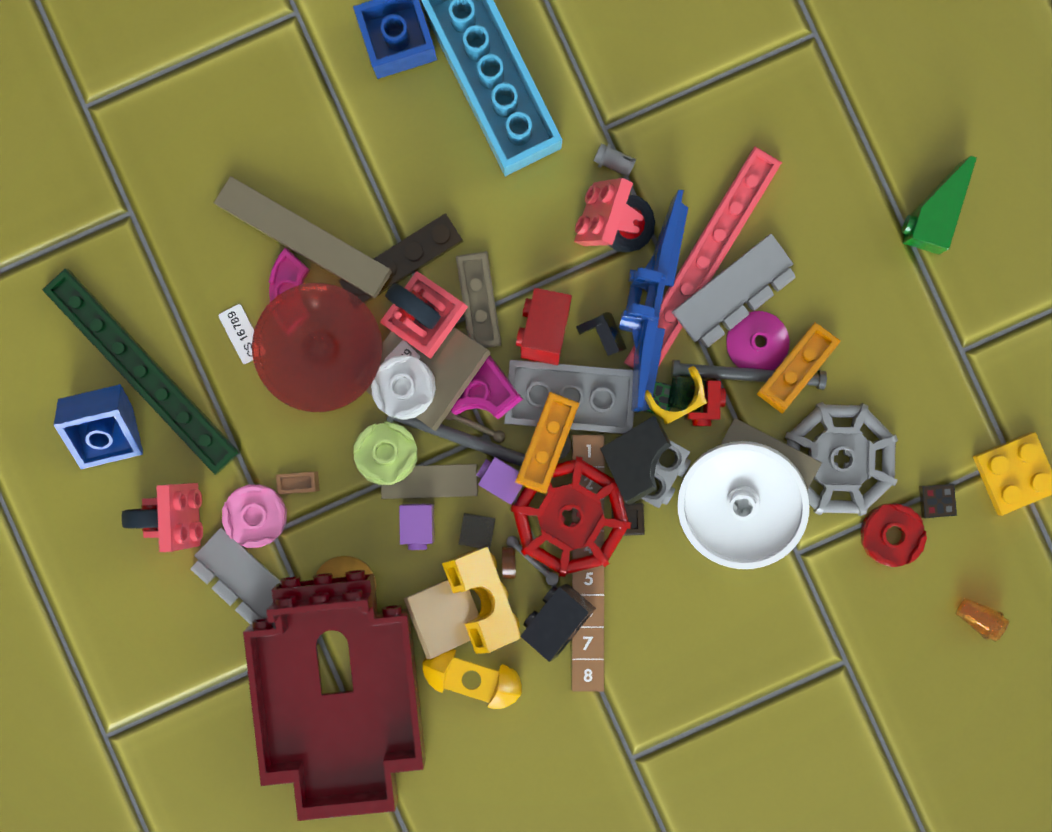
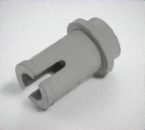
(614, 160)

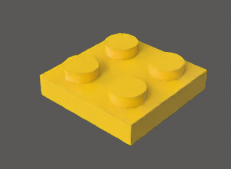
(1015, 473)

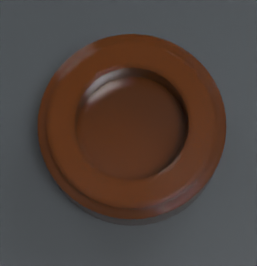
(508, 562)

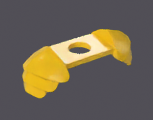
(496, 687)

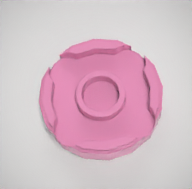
(254, 516)

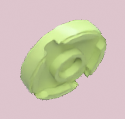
(385, 453)

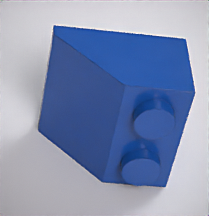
(98, 426)

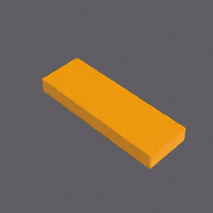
(798, 367)
(547, 443)

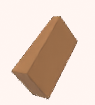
(297, 482)

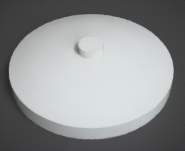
(743, 505)

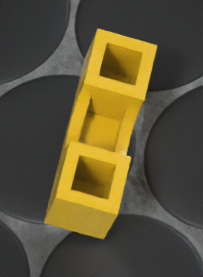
(496, 622)

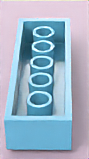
(494, 81)

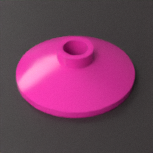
(742, 346)

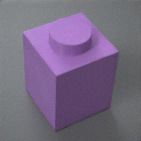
(499, 479)
(416, 525)

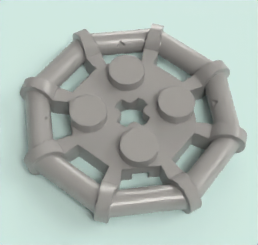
(856, 446)

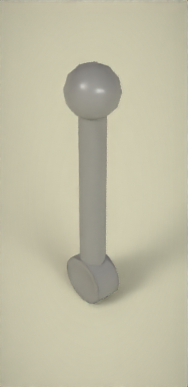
(551, 577)

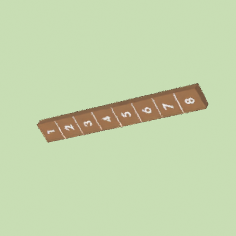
(589, 583)

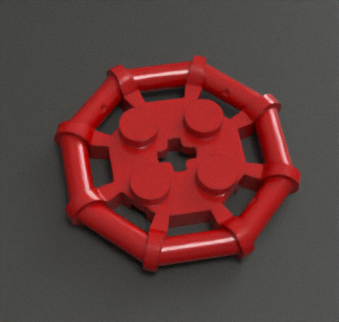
(575, 535)

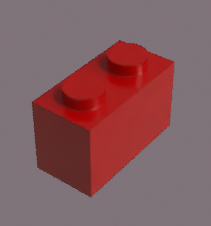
(545, 326)

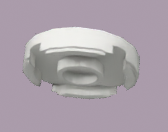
(403, 387)

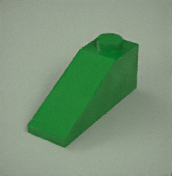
(936, 218)

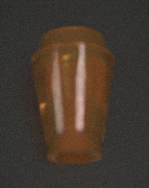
(982, 619)

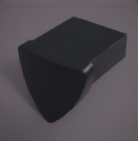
(607, 332)

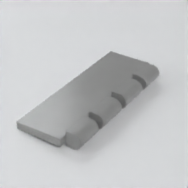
(738, 284)
(238, 573)

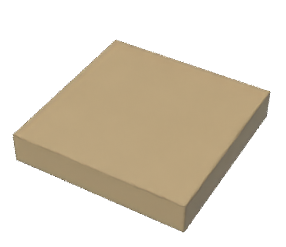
(441, 617)

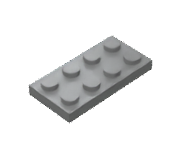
(602, 394)

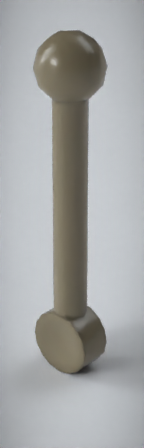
(498, 436)

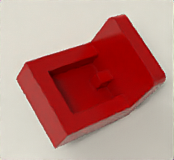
(711, 411)

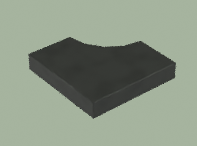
(634, 459)

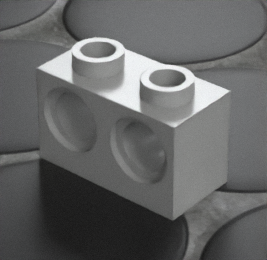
(667, 476)

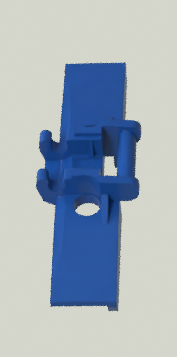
(644, 319)

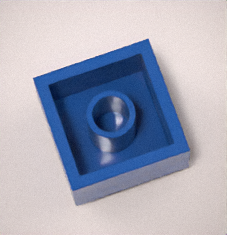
(395, 35)

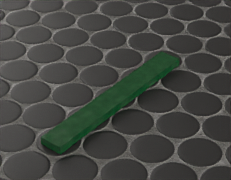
(141, 371)

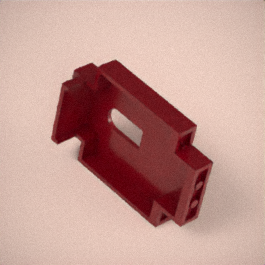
(336, 744)

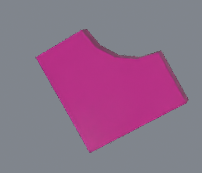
(488, 391)

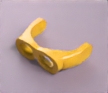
(697, 401)

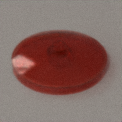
(317, 347)

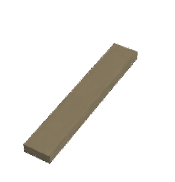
(303, 237)

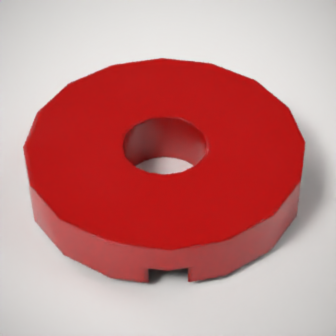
(912, 535)

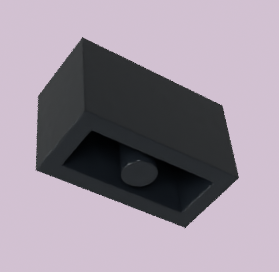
(557, 621)

